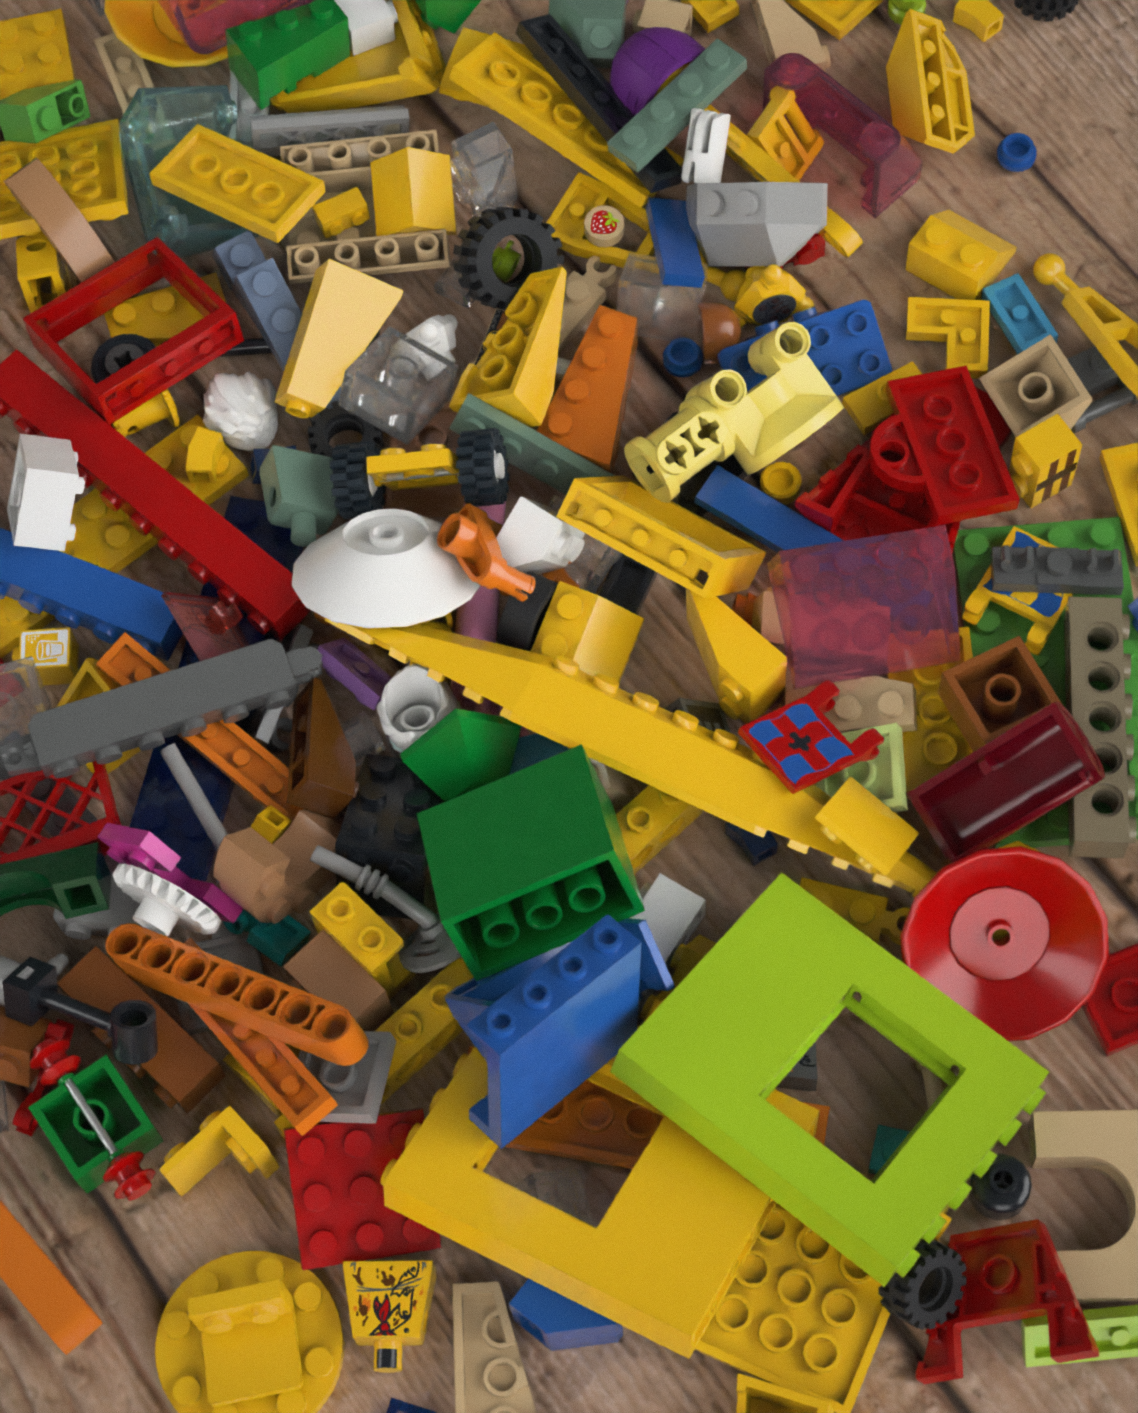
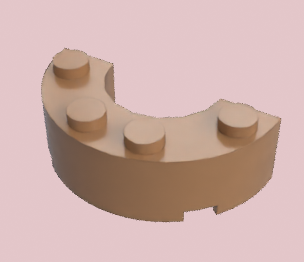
(278, 876)

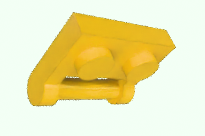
(777, 138)

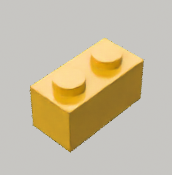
(341, 212)

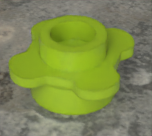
(505, 261)

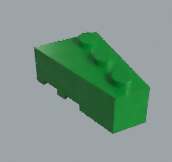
(287, 47)

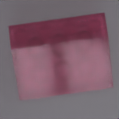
(867, 606)

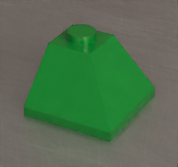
(463, 752)

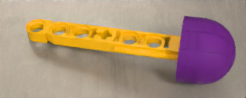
(655, 59)

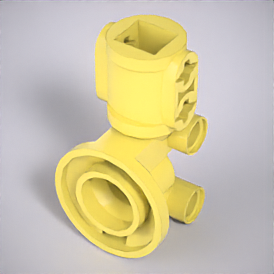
(728, 420)

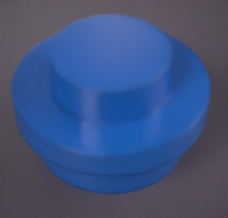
(1016, 152)
(682, 357)

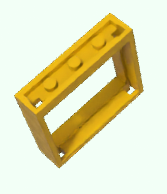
(661, 535)

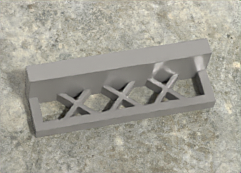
(278, 130)

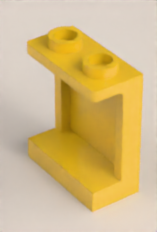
(363, 936)

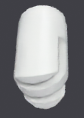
(705, 146)

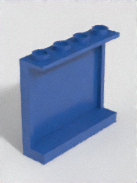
(557, 1028)

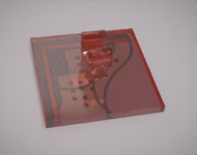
(207, 623)

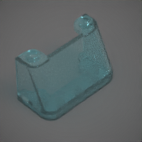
(147, 133)

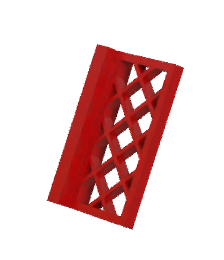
(68, 837)

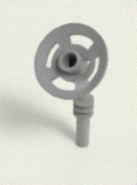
(429, 929)

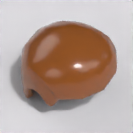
(720, 329)

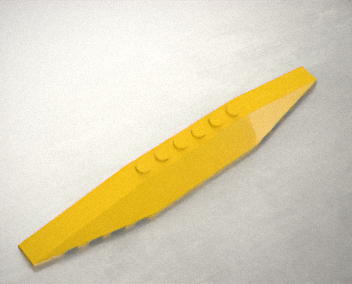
(631, 737)

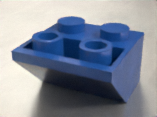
(560, 1321)

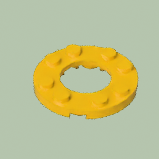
(317, 1324)

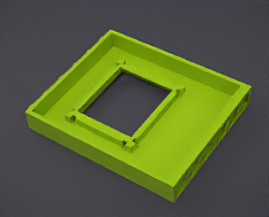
(757, 1010)

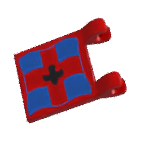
(803, 743)

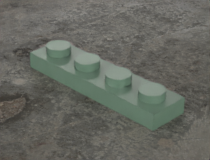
(671, 109)
(527, 447)

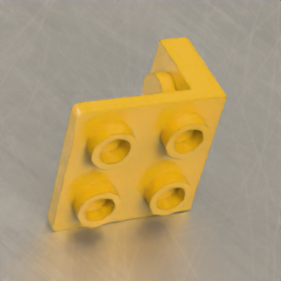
(217, 1138)
(248, 1342)

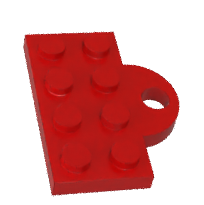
(943, 447)

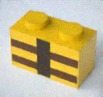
(1044, 460)

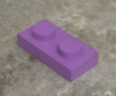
(354, 670)

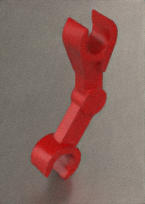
(23, 1117)

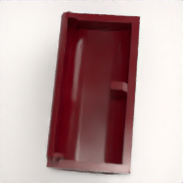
(1007, 783)

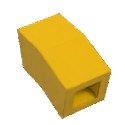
(979, 17)
(204, 455)
(271, 824)

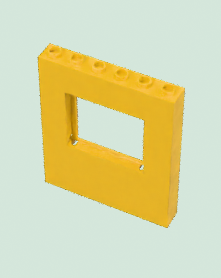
(656, 1254)

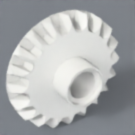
(164, 903)

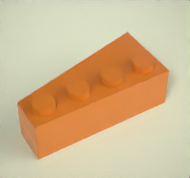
(594, 391)

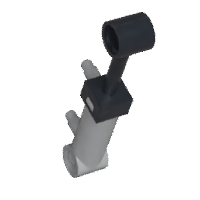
(32, 990)

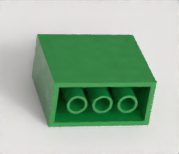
(528, 862)

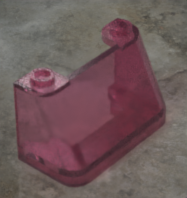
(853, 124)

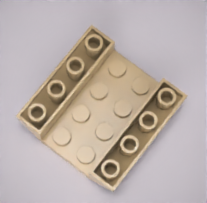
(343, 167)

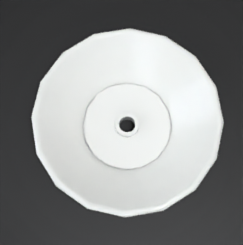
(381, 572)

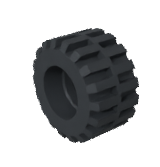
(479, 244)

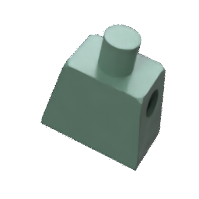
(298, 492)

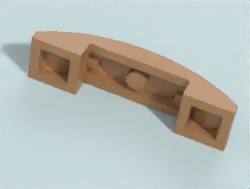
(59, 220)

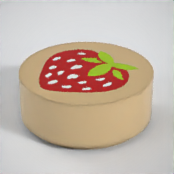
(604, 226)

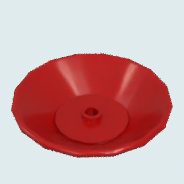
(1042, 964)

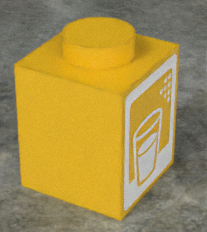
(53, 652)

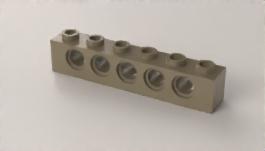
(1086, 622)

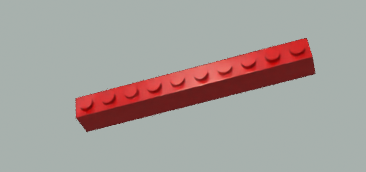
(153, 499)

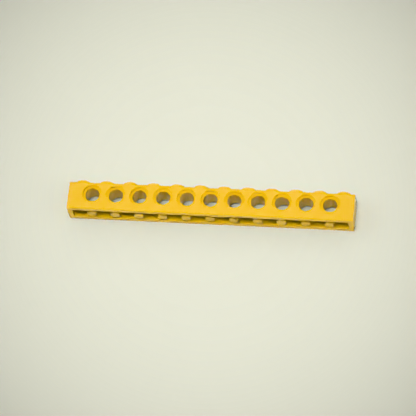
(425, 1021)

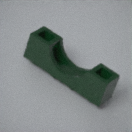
(69, 880)

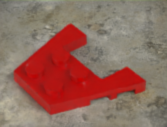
(1009, 1278)

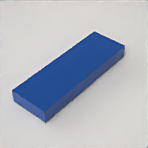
(674, 243)

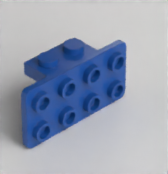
(843, 347)

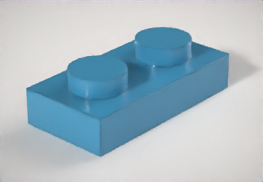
(1018, 313)

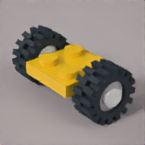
(477, 466)

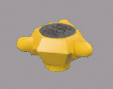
(769, 296)

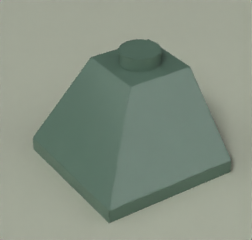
(593, 26)

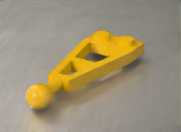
(589, 193)
(1089, 312)

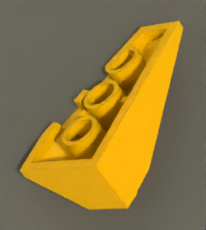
(522, 356)

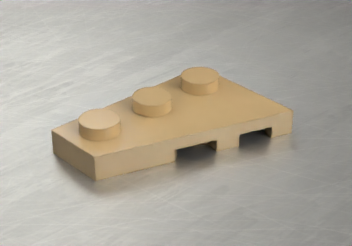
(866, 703)

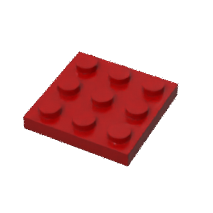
(340, 1191)

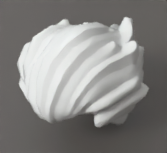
(241, 410)
(413, 705)

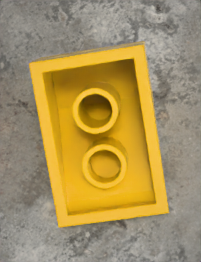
(740, 662)

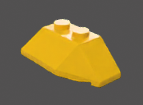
(928, 85)

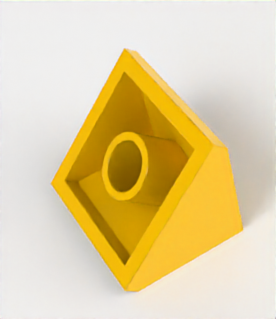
(413, 192)

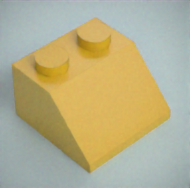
(957, 255)
(588, 631)

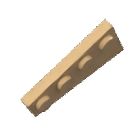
(486, 1353)

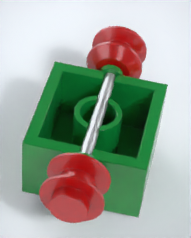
(94, 1121)

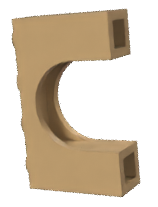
(1109, 1145)

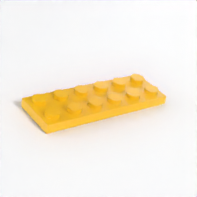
(533, 100)

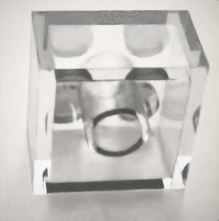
(398, 385)

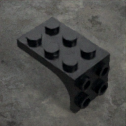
(385, 830)

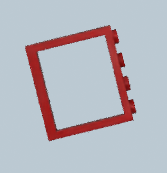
(155, 369)

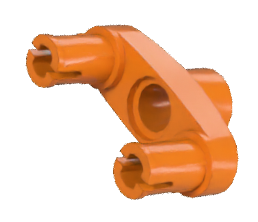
(474, 543)

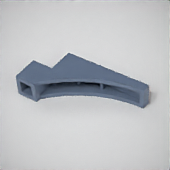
(262, 294)

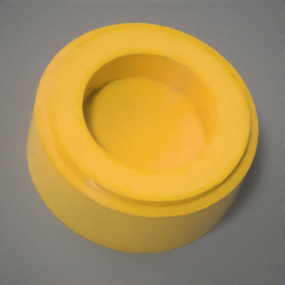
(781, 482)

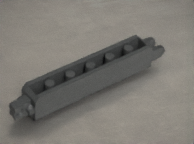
(160, 708)

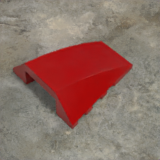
(859, 505)

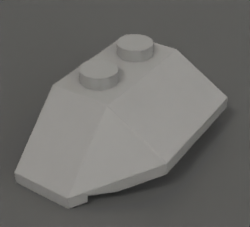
(755, 220)

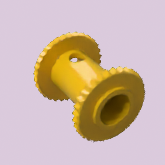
(147, 414)

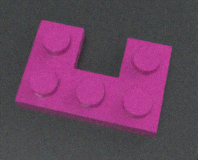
(149, 853)

